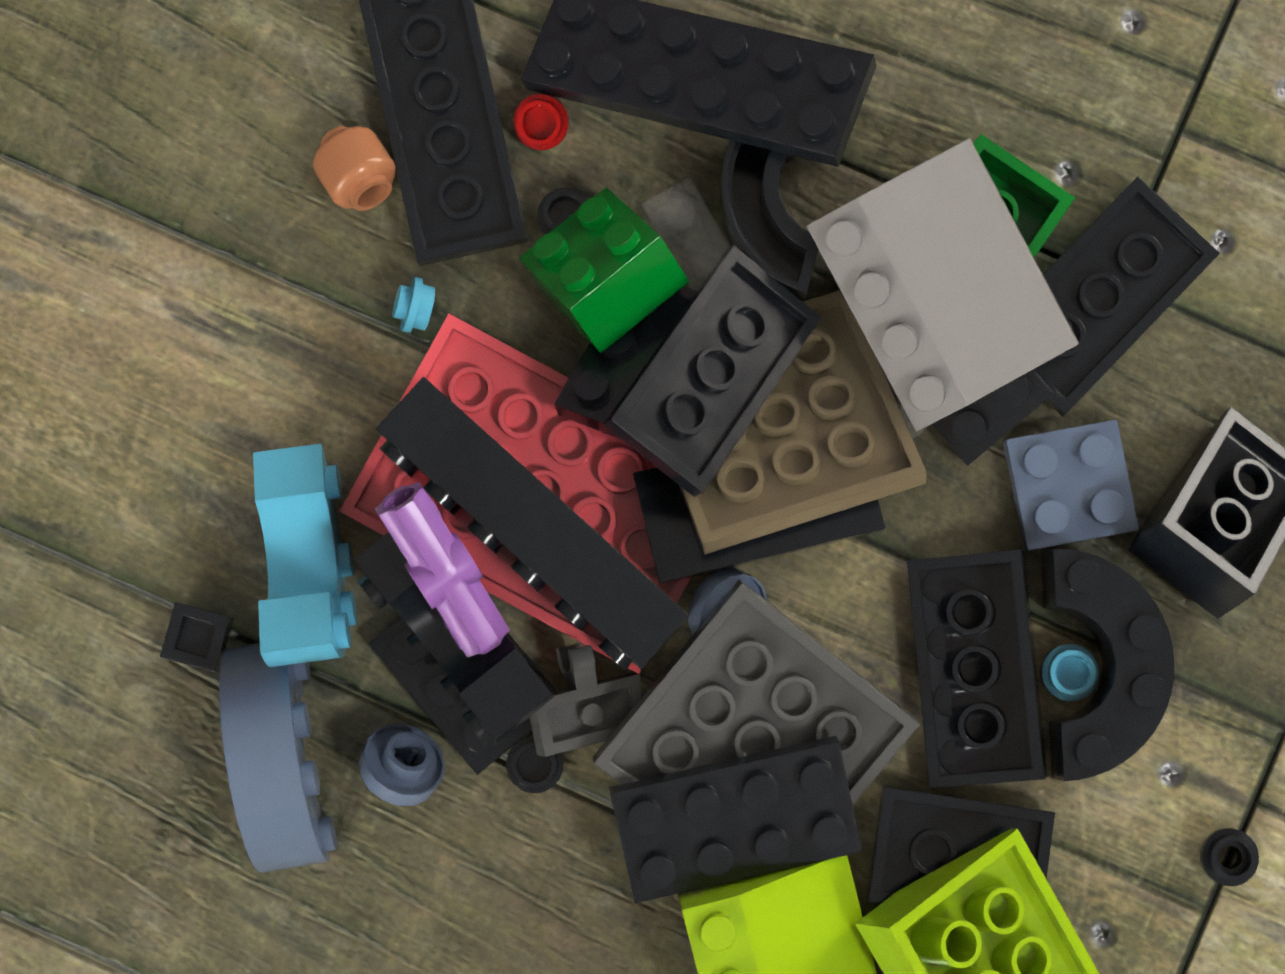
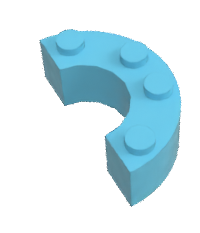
(306, 562)

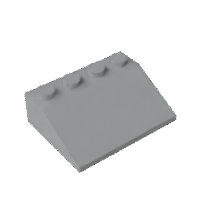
(943, 284)

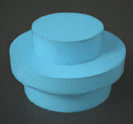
(414, 305)
(1069, 672)

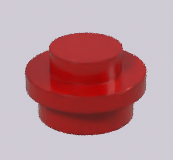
(541, 121)

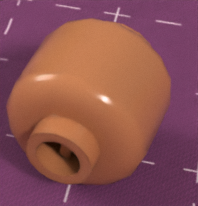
(354, 167)

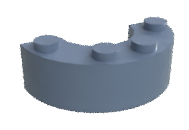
(267, 762)

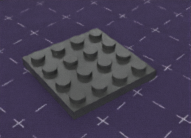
(750, 688)

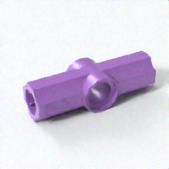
(442, 569)

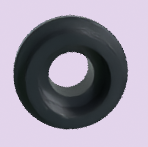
(1246, 861)

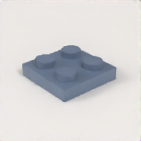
(1070, 485)

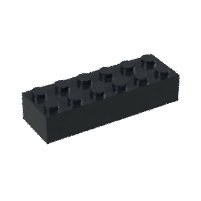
(534, 524)

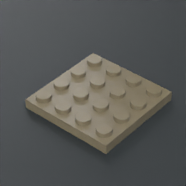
(816, 444)

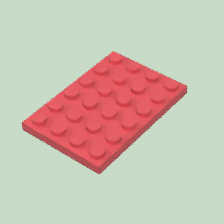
(515, 405)

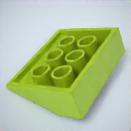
(977, 917)
(779, 923)

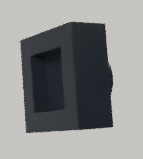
(196, 637)

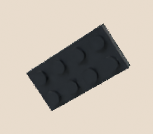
(1119, 284)
(713, 371)
(735, 819)

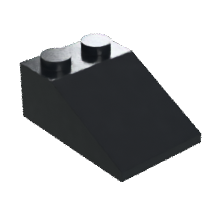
(1219, 517)

